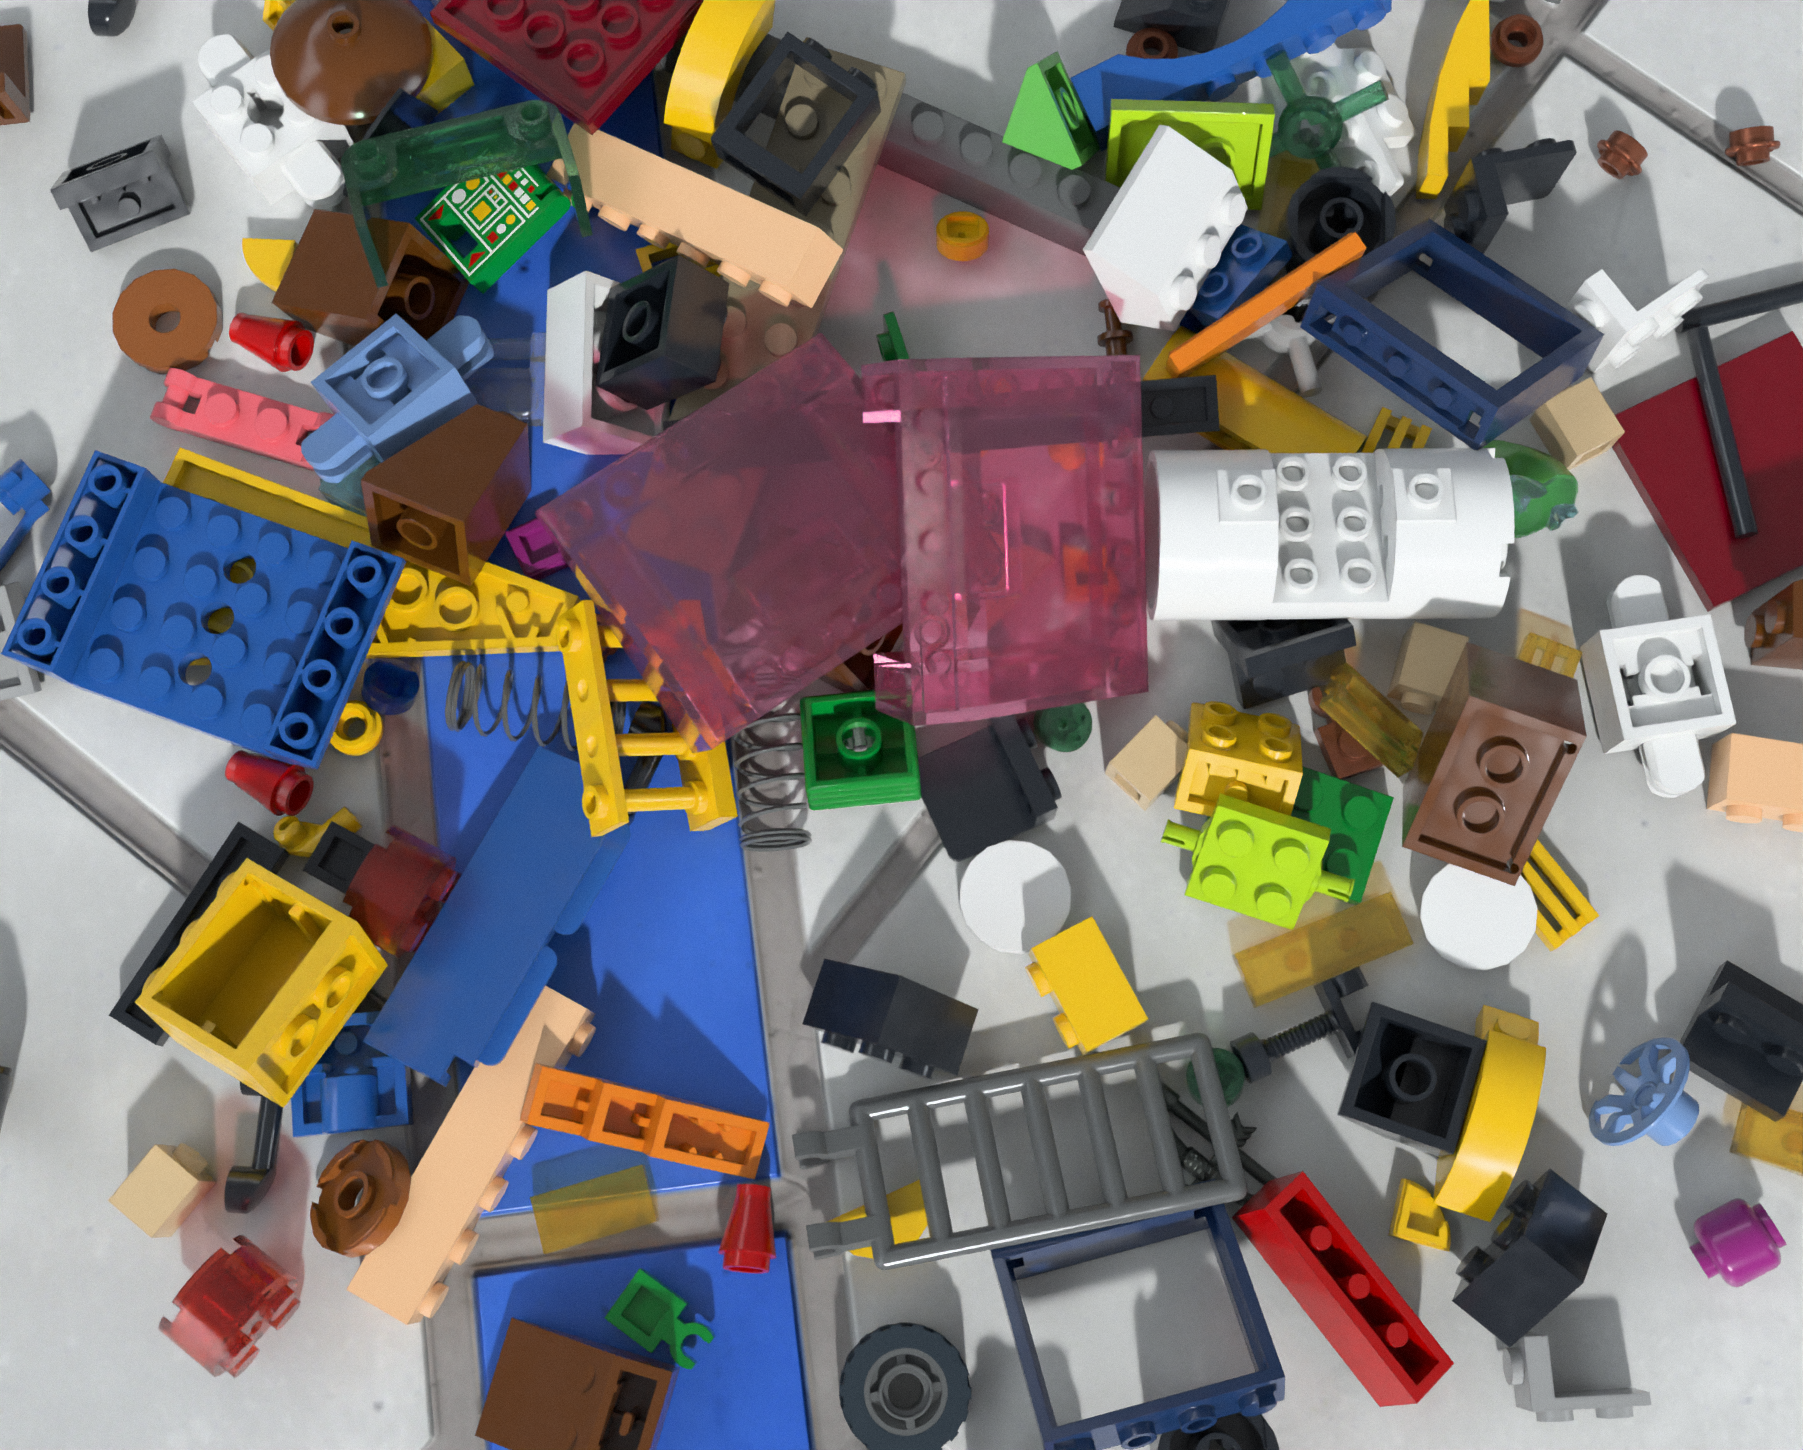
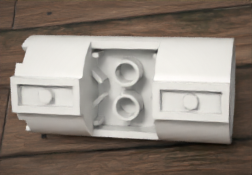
(1326, 534)

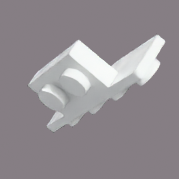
(1370, 134)

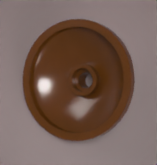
(353, 73)

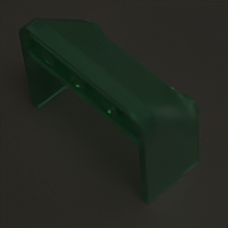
(453, 154)

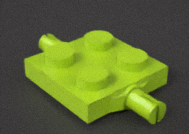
(1257, 861)

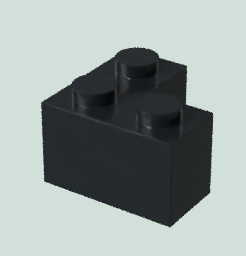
(889, 1018)
(1533, 1257)

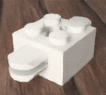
(265, 131)
(1679, 683)

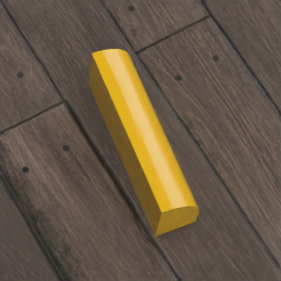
(1262, 412)

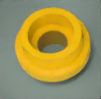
(374, 727)

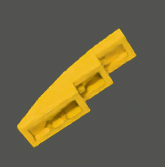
(1458, 84)

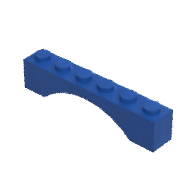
(1215, 75)

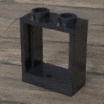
(766, 169)

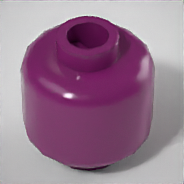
(1737, 1242)

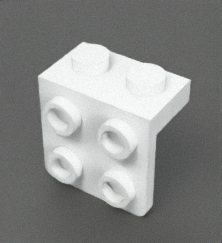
(1623, 327)

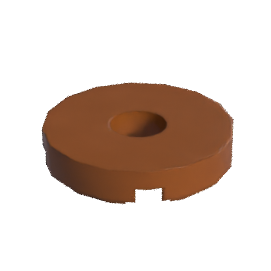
(147, 301)
(386, 1184)

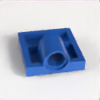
(1242, 272)
(353, 1087)

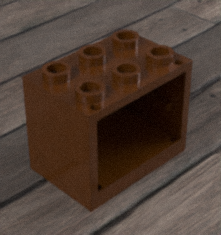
(1492, 763)

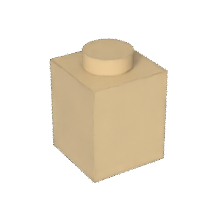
(1577, 424)
(1425, 667)
(1150, 761)
(163, 1189)

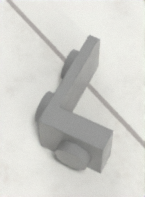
(1530, 1371)

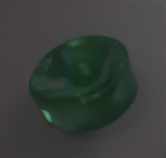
(1063, 727)
(1230, 1074)

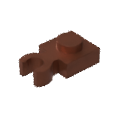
(1340, 750)

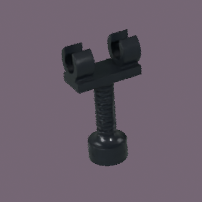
(1258, 1053)

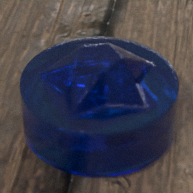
(390, 686)

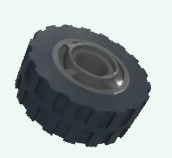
(895, 1351)

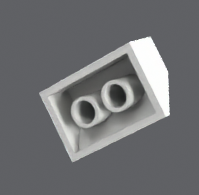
(1165, 231)
(576, 410)

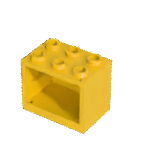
(263, 981)

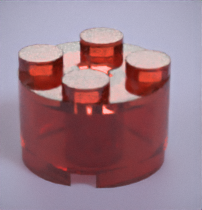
(399, 891)
(231, 1307)

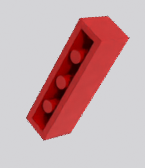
(1343, 1290)

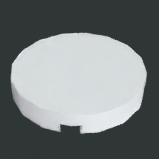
(1015, 896)
(1477, 918)

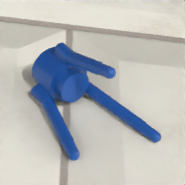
(21, 490)

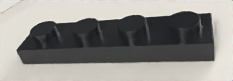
(238, 846)

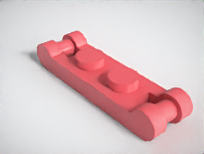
(237, 418)

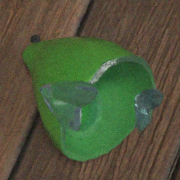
(1540, 488)

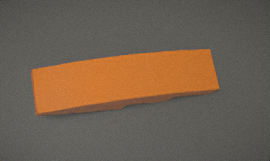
(644, 1121)

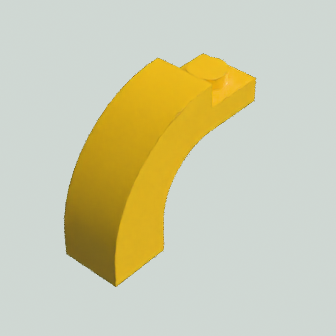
(710, 71)
(1496, 1117)

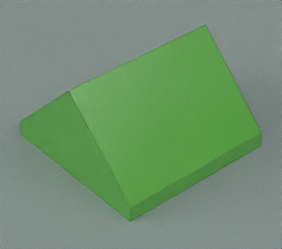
(1050, 117)

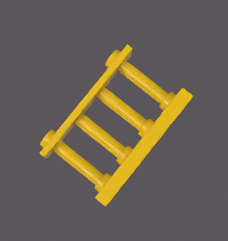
(705, 775)

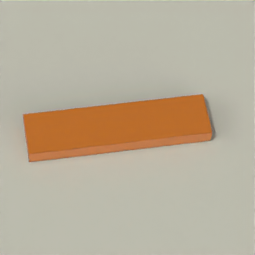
(1262, 307)

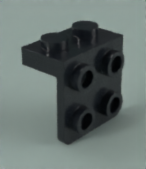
(1499, 179)
(987, 787)

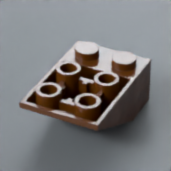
(574, 1394)

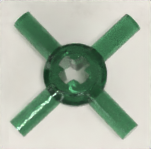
(1316, 110)

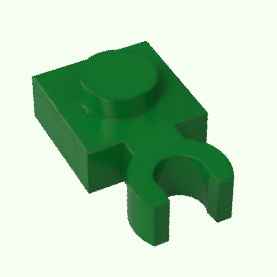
(651, 1313)

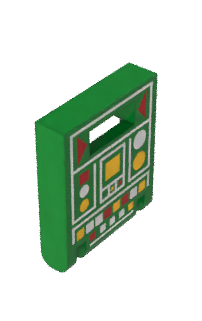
(501, 213)

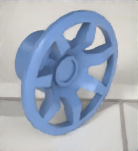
(1651, 1100)

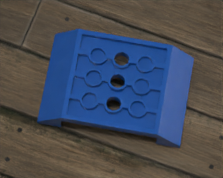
(132, 599)

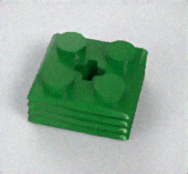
(848, 778)

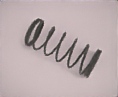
(471, 694)
(779, 838)

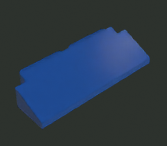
(491, 939)

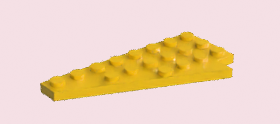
(426, 610)

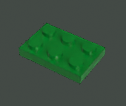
(1355, 821)

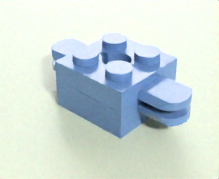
(393, 392)

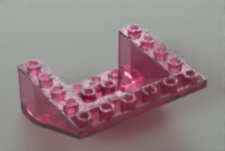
(1014, 533)
(744, 543)

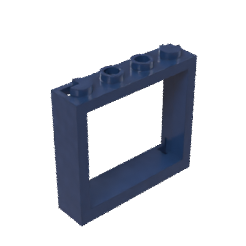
(1422, 372)
(1187, 1410)

